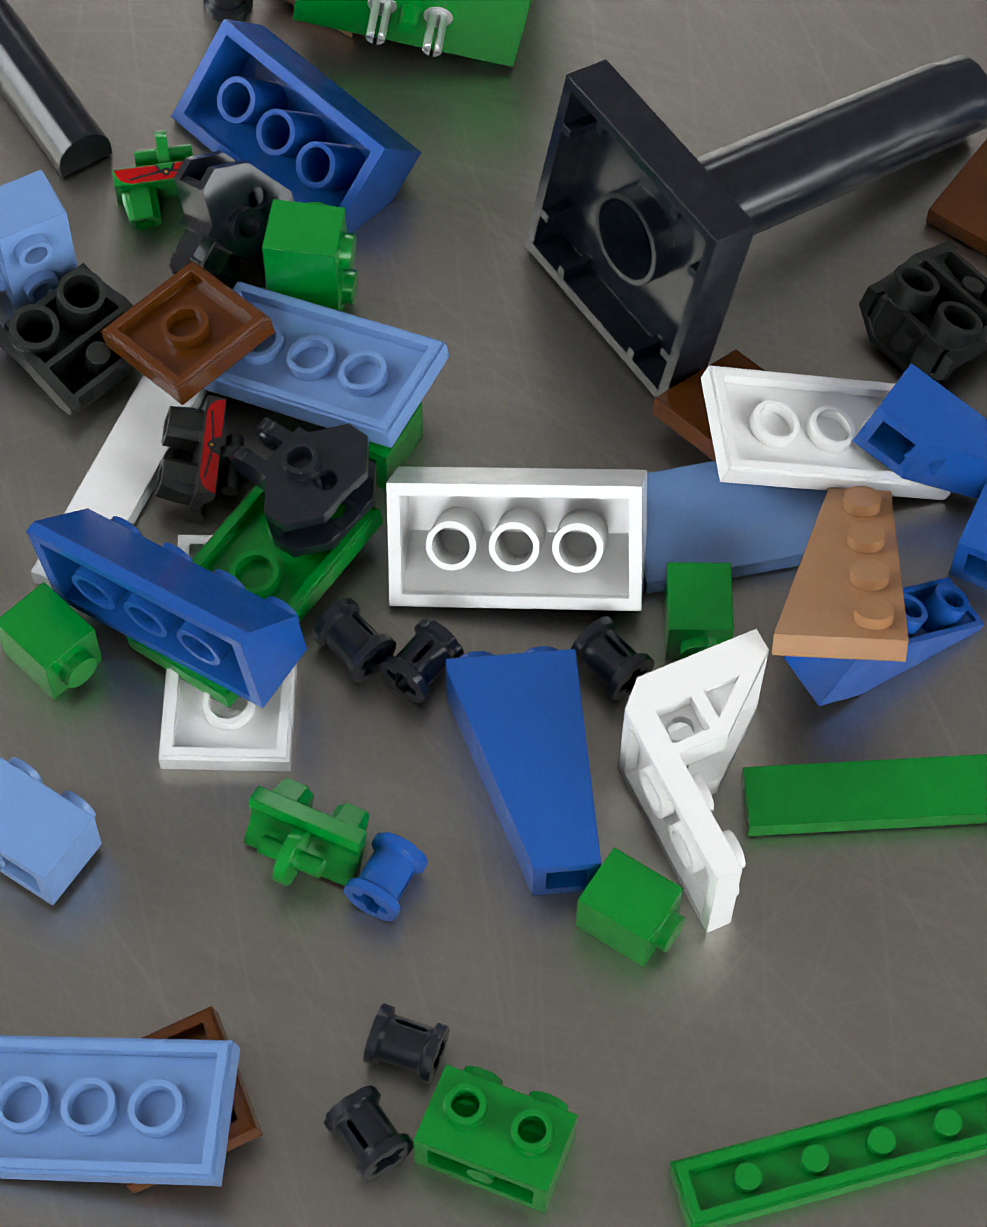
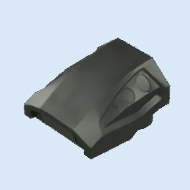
(929, 312)
(63, 340)

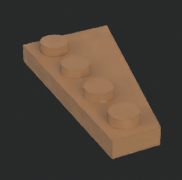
(847, 584)

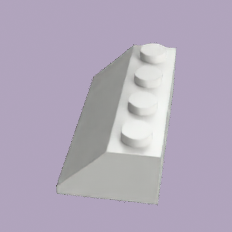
(517, 538)

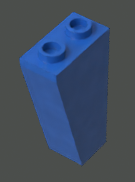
(532, 754)

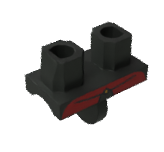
(196, 481)

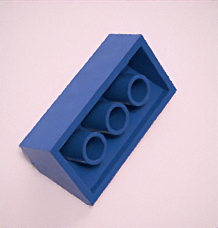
(293, 123)
(170, 602)

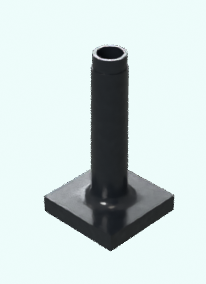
(660, 236)

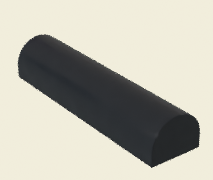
(46, 99)

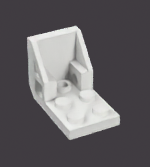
(695, 719)

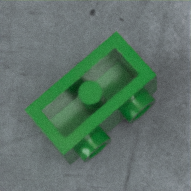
(310, 253)
(496, 1136)

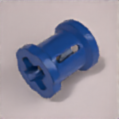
(386, 876)

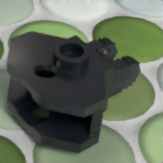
(224, 207)
(308, 482)

